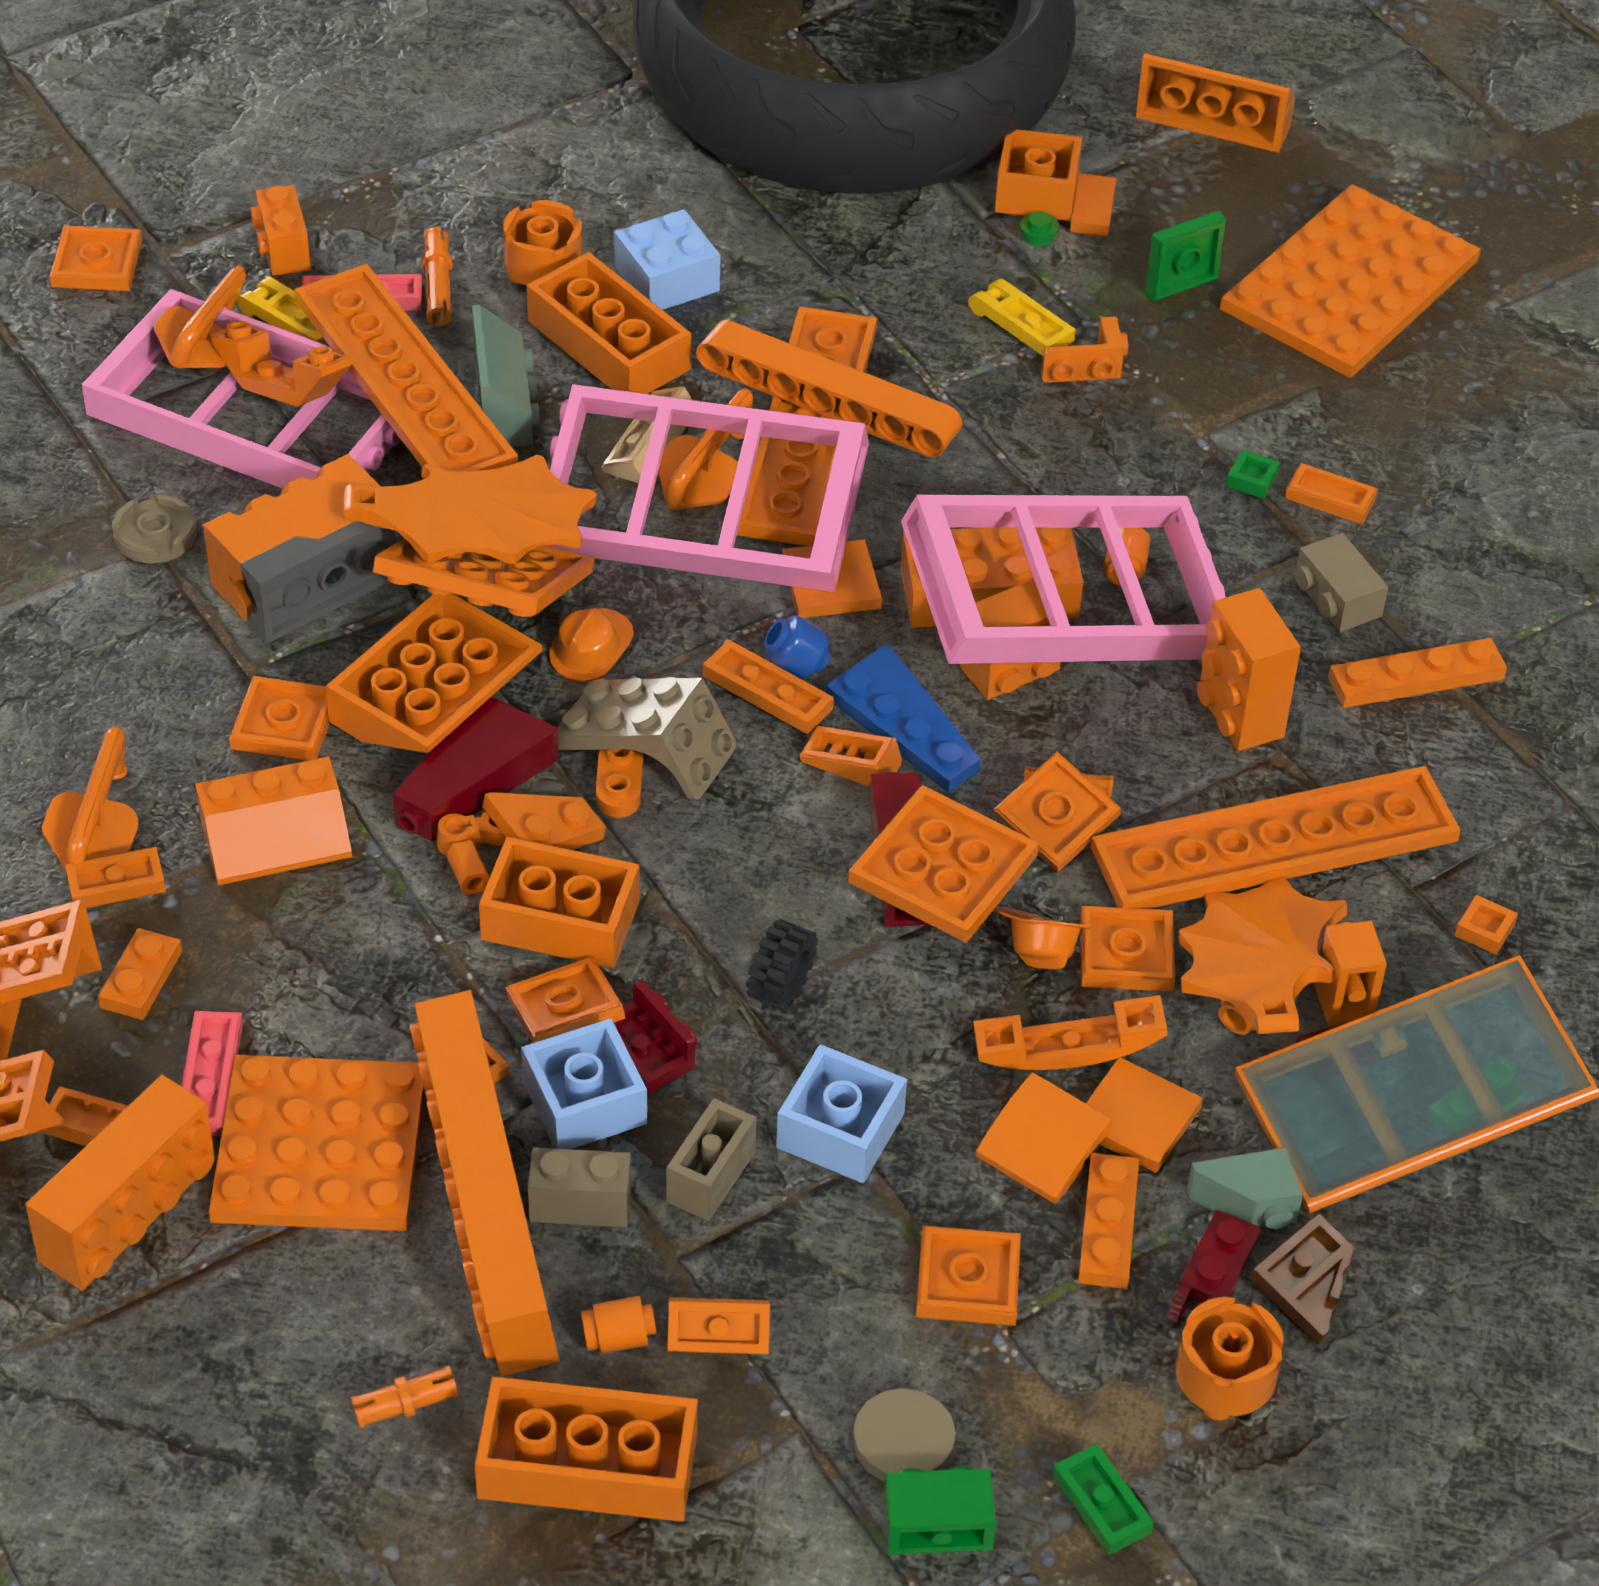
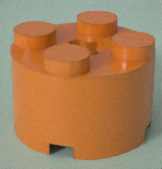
(540, 240)
(1229, 1357)

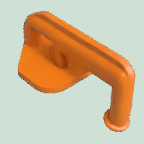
(188, 334)
(695, 470)
(88, 824)

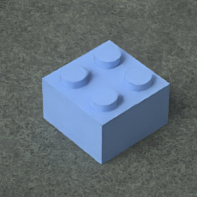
(667, 259)
(584, 1085)
(841, 1113)

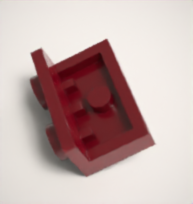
(655, 1038)

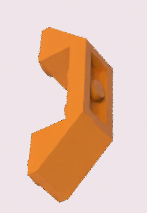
(249, 359)

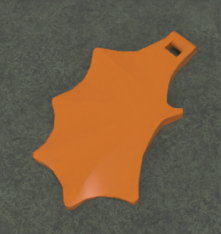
(476, 511)
(1260, 951)

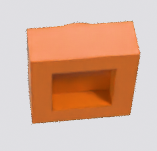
(1486, 924)

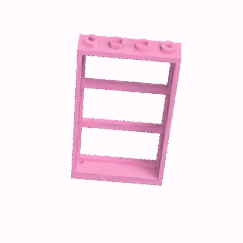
(109, 400)
(724, 560)
(957, 616)

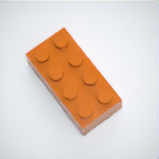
(608, 326)
(997, 562)
(121, 1182)
(587, 1449)

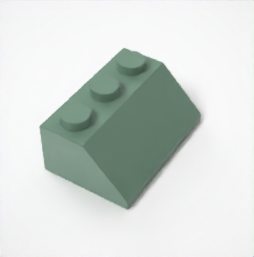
(503, 377)

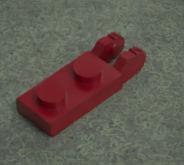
(1216, 1262)

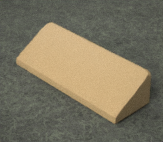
(630, 452)

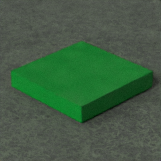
(1185, 256)

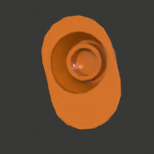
(590, 643)
(1040, 940)

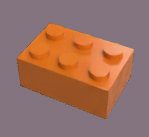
(1248, 669)
(559, 902)

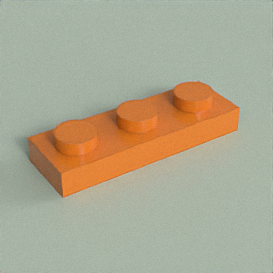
(768, 686)
(1108, 1221)

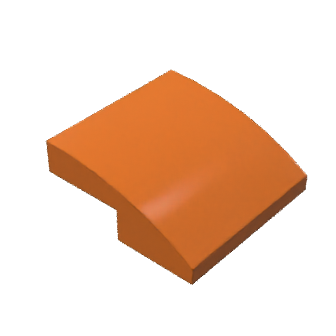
(1043, 1137)

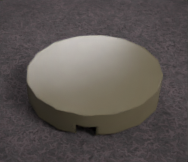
(154, 529)
(903, 1432)

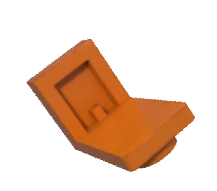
(1088, 361)

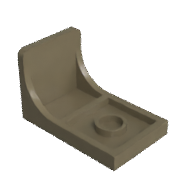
(659, 717)

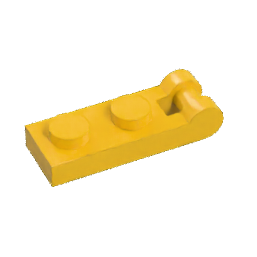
(278, 307)
(1021, 316)

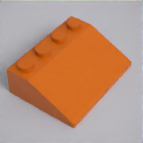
(427, 675)

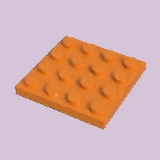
(522, 587)
(318, 1143)

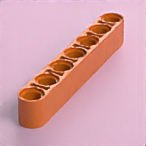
(829, 388)

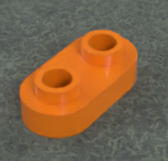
(619, 782)

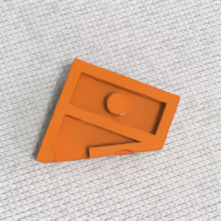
(545, 819)

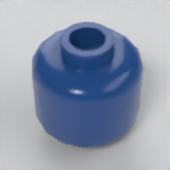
(797, 646)

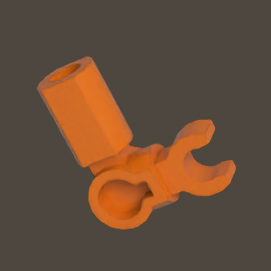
(458, 840)

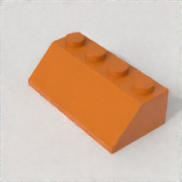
(1214, 103)

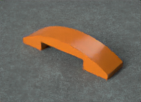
(1074, 1042)

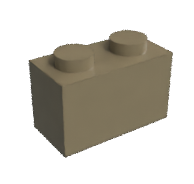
(1340, 582)
(711, 1159)
(579, 1187)

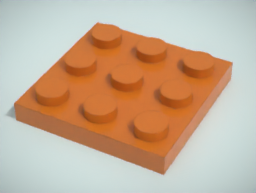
(943, 863)

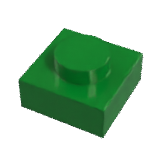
(1253, 474)

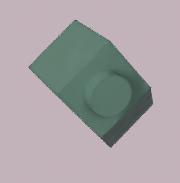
(1250, 1187)

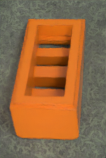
(879, 753)

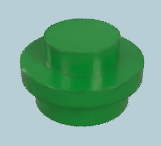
(1039, 228)

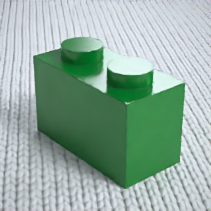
(939, 1510)

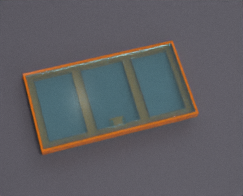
(1416, 1083)

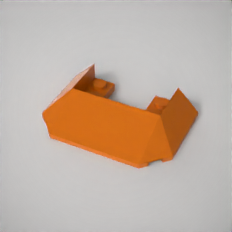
(36, 956)

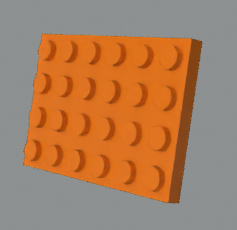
(1350, 280)

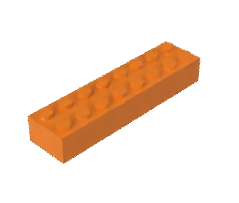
(482, 1186)

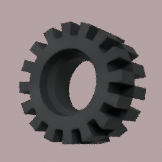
(781, 964)

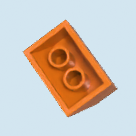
(273, 820)

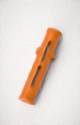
(437, 265)

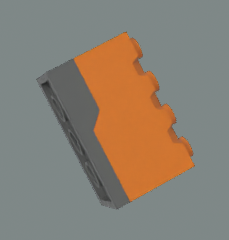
(296, 552)

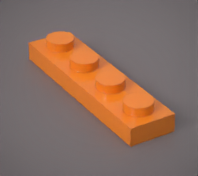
(1417, 672)

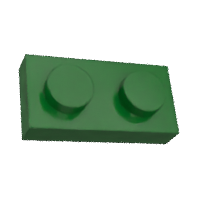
(1102, 1499)

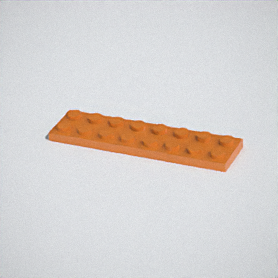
(403, 373)
(793, 475)
(1274, 839)

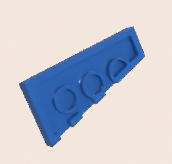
(893, 704)

